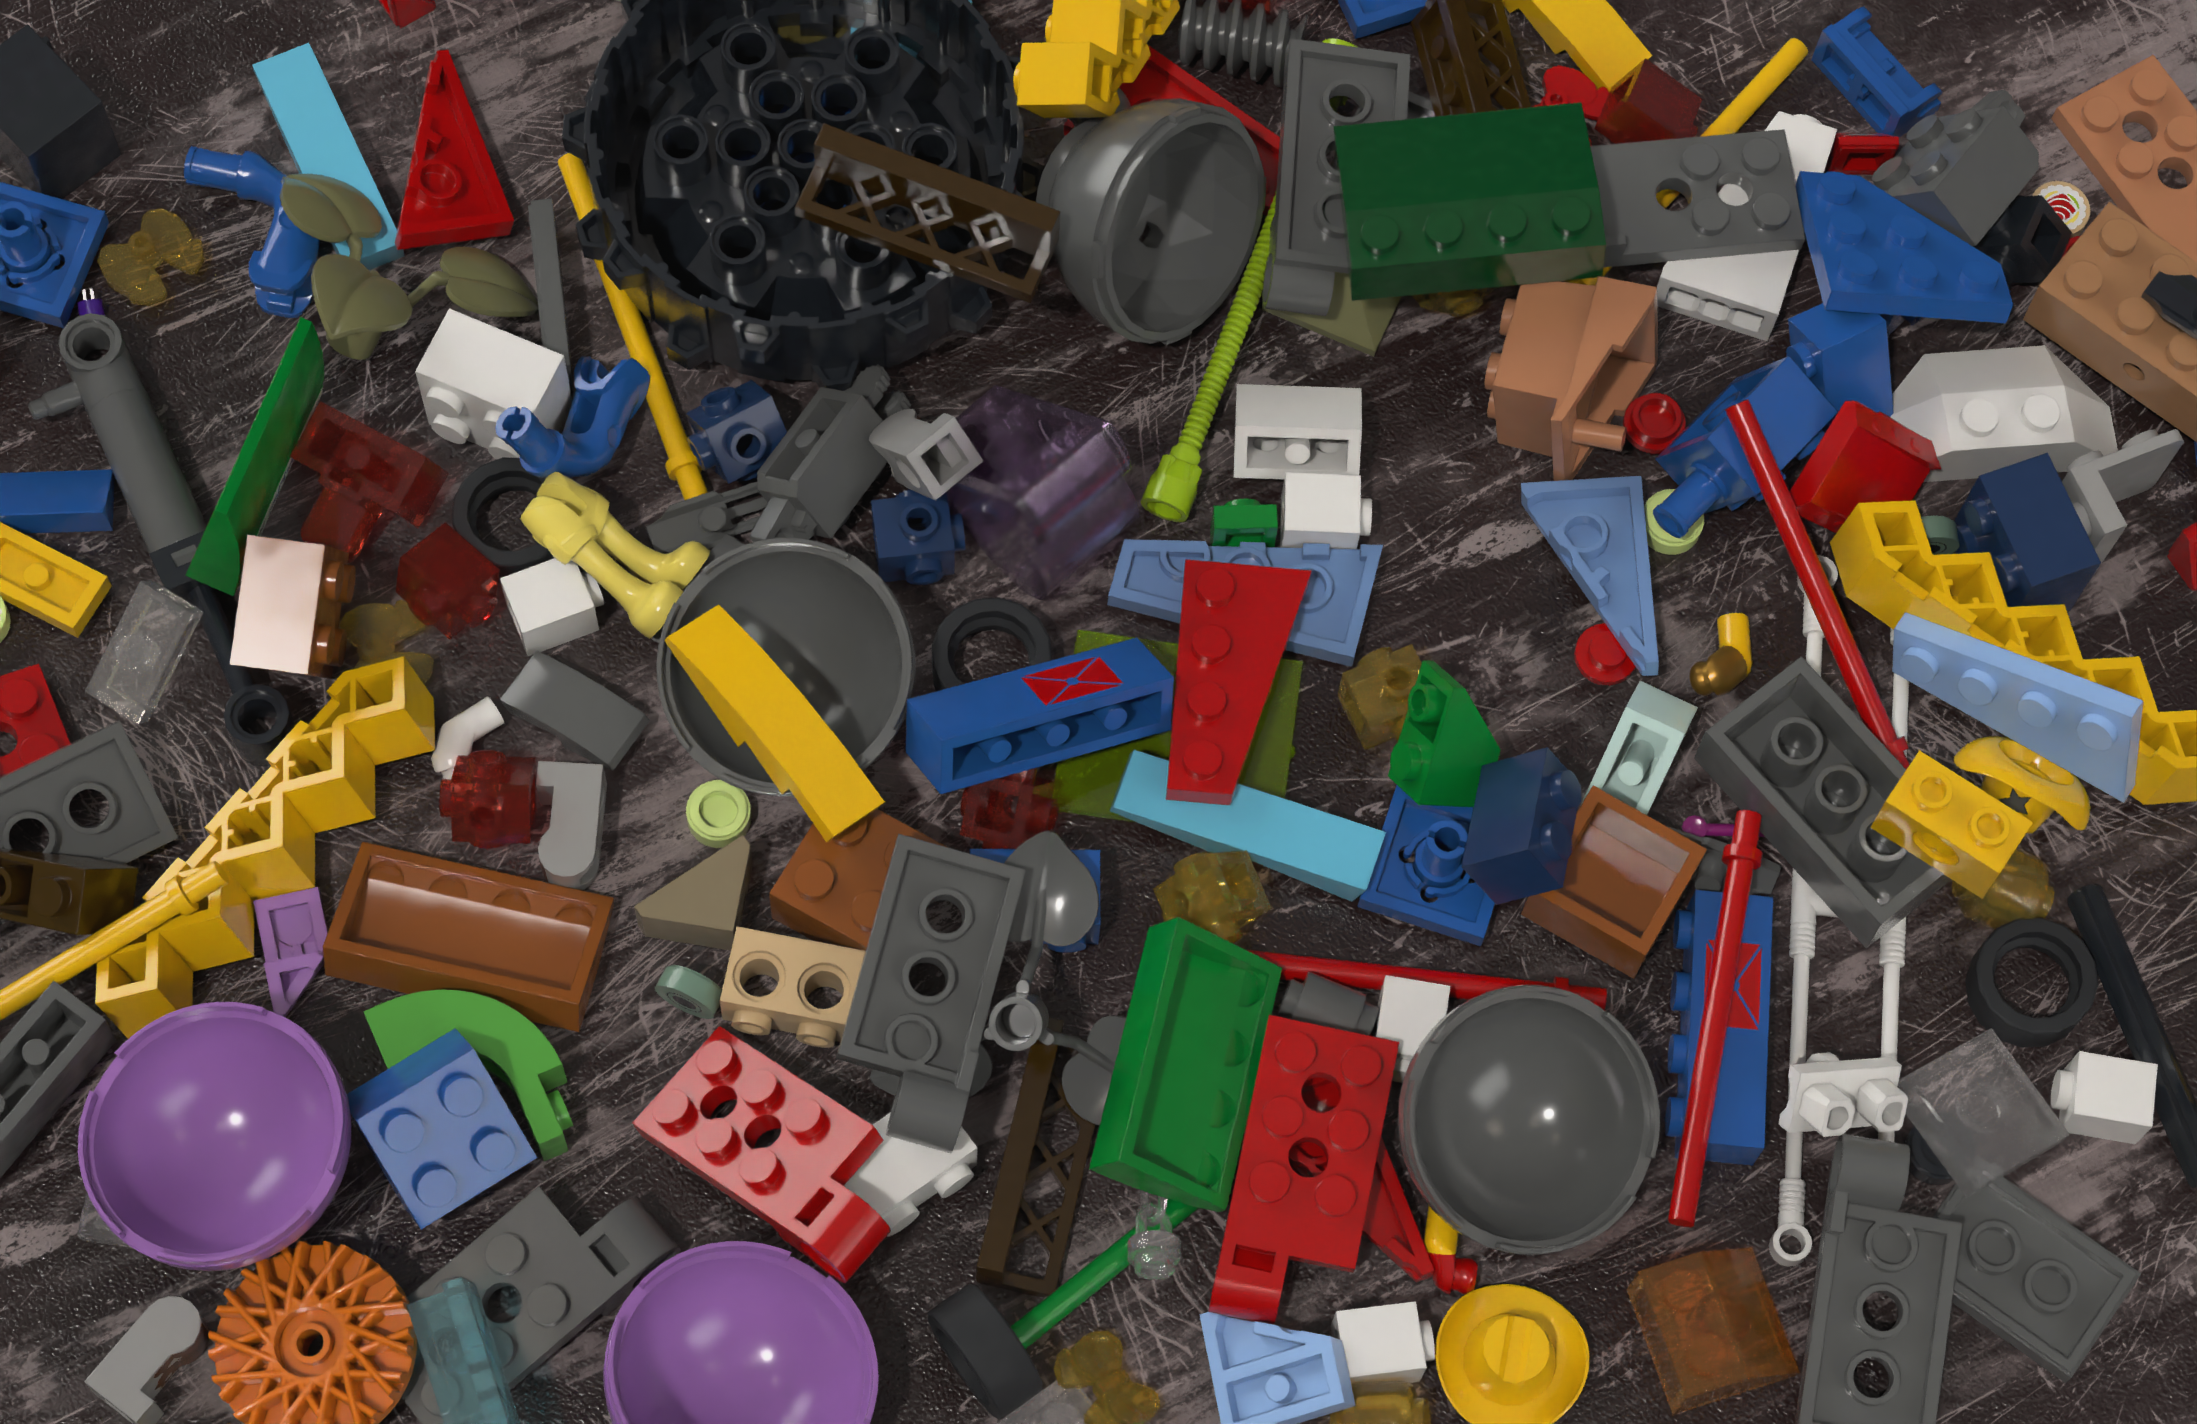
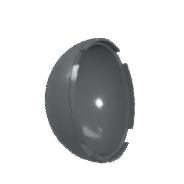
(822, 624)
(1528, 1119)

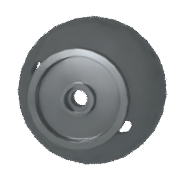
(1185, 175)

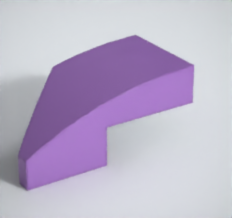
(292, 943)

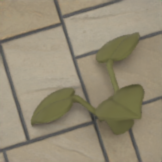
(358, 302)

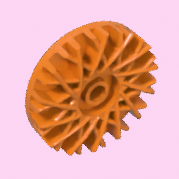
(286, 1306)

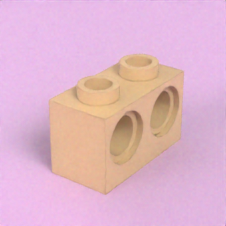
(799, 969)

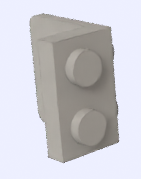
(2100, 481)

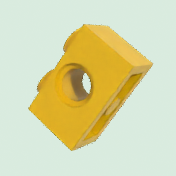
(1951, 824)

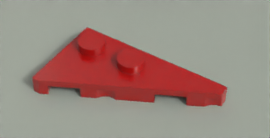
(450, 178)

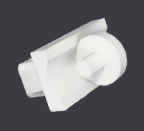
(1844, 1095)

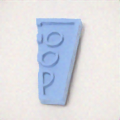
(2036, 705)

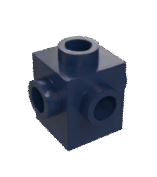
(735, 431)
(916, 537)

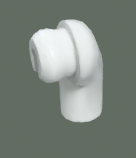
(461, 731)

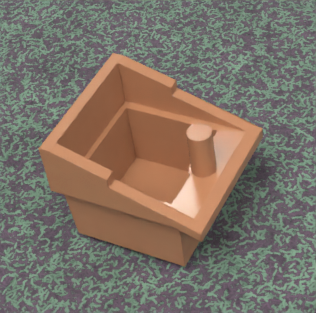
(1571, 366)

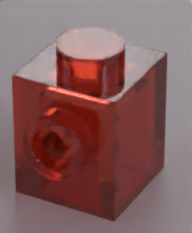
(1648, 107)
(447, 582)

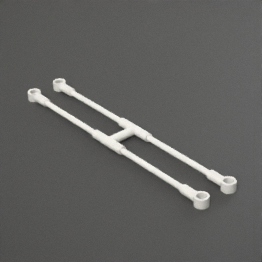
(1804, 909)

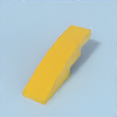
(1589, 33)
(775, 721)

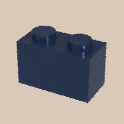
(1522, 826)

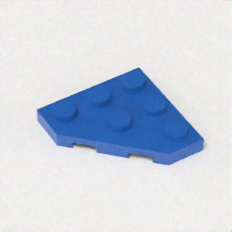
(1890, 258)

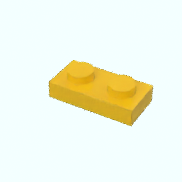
(48, 582)

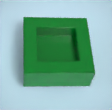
(1243, 522)

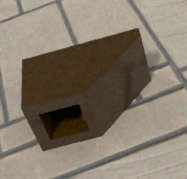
(64, 891)

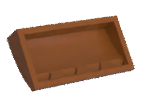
(466, 928)

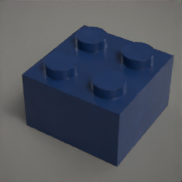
(2030, 532)

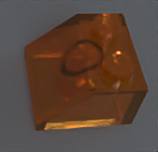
(1710, 1327)

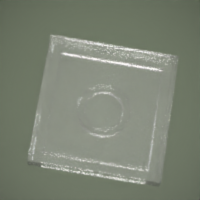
(1980, 1112)

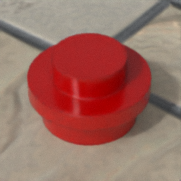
(1653, 422)
(1602, 657)

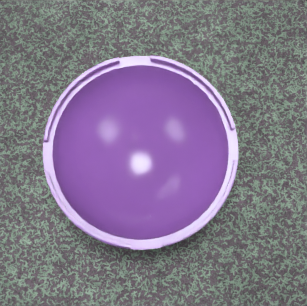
(215, 1137)
(739, 1341)

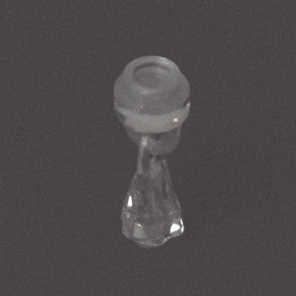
(1153, 1251)

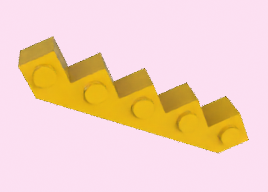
(1088, 55)
(1892, 571)
(267, 837)

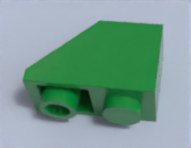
(1441, 742)

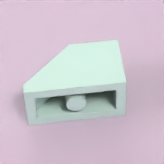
(1643, 746)

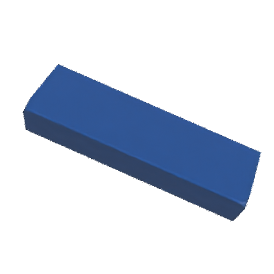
(57, 501)

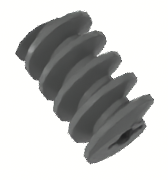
(1237, 38)

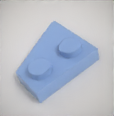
(1274, 1372)

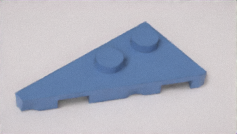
(1603, 544)

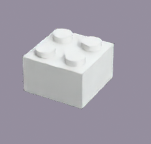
(480, 372)

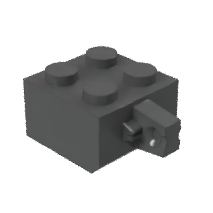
(1963, 166)

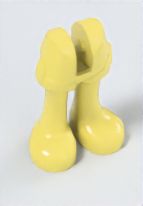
(579, 528)

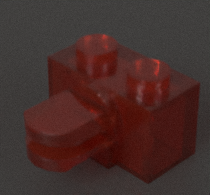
(361, 479)

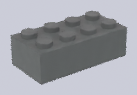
(1819, 787)

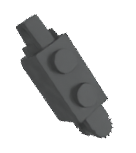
(826, 460)

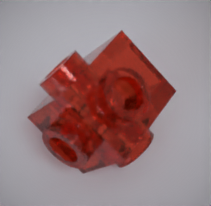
(490, 799)
(989, 813)

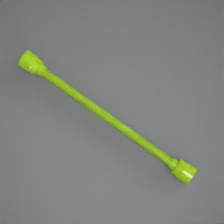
(1175, 481)

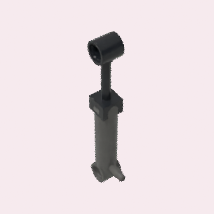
(159, 505)

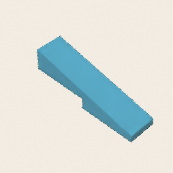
(321, 138)
(1273, 830)

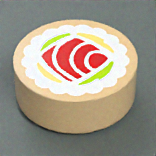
(2068, 203)

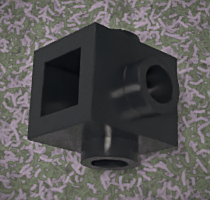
(2026, 240)

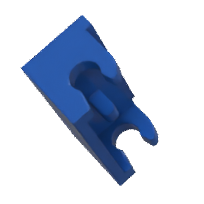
(1872, 76)

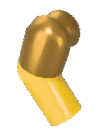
(1730, 662)

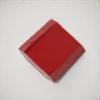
(1861, 461)

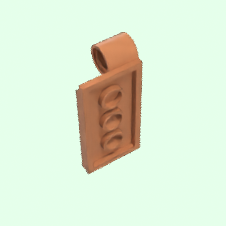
(2130, 167)

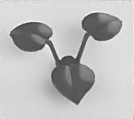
(1055, 907)

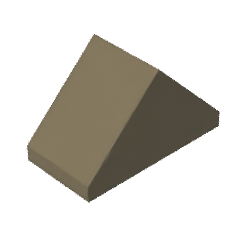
(703, 902)

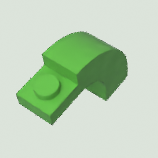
(503, 1041)

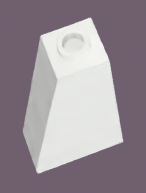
(1746, 289)

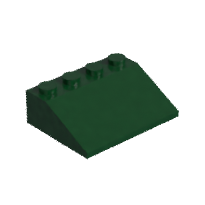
(1469, 201)

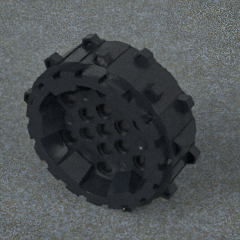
(798, 300)

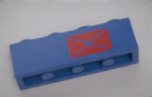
(1038, 715)
(1740, 1099)

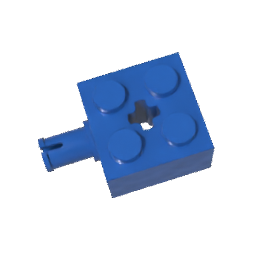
(1707, 453)

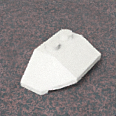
(2001, 410)

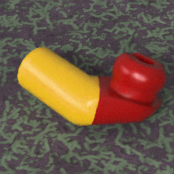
(1441, 1246)

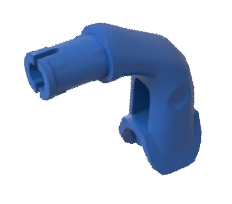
(288, 255)
(593, 427)

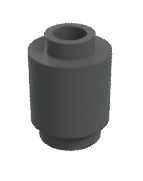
(1328, 1005)

